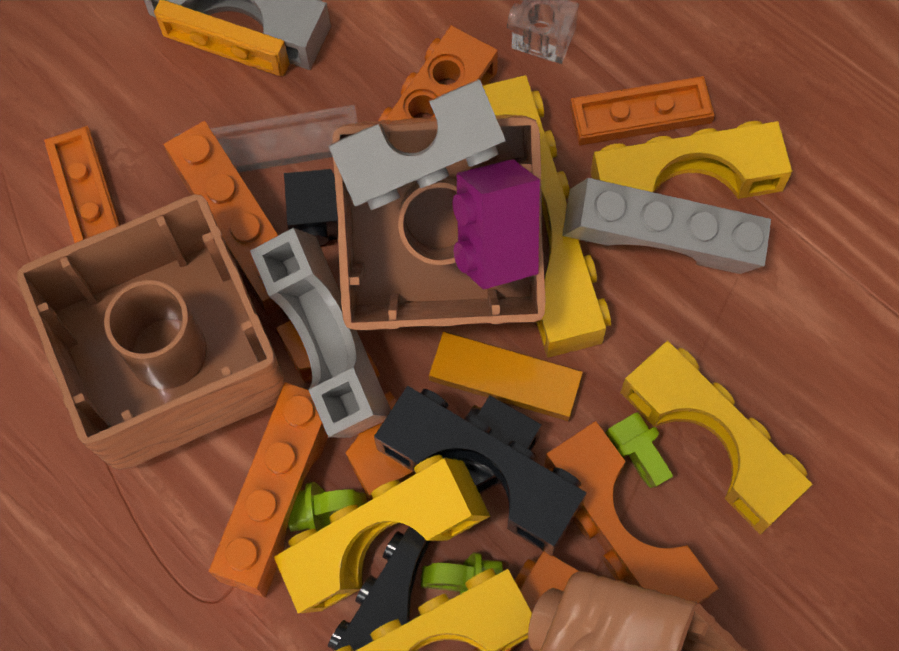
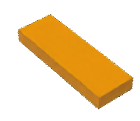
(222, 38)
(505, 376)

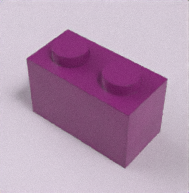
(497, 223)

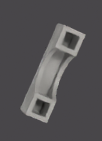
(297, 22)
(632, 216)
(342, 375)

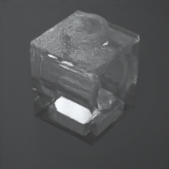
(544, 42)

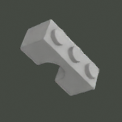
(376, 168)

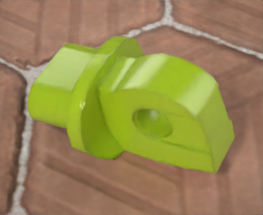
(635, 439)
(315, 506)
(454, 576)

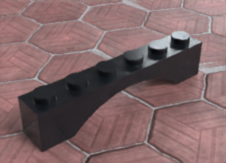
(390, 594)

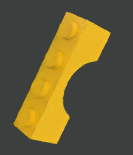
(745, 159)
(673, 390)
(329, 562)
(487, 616)

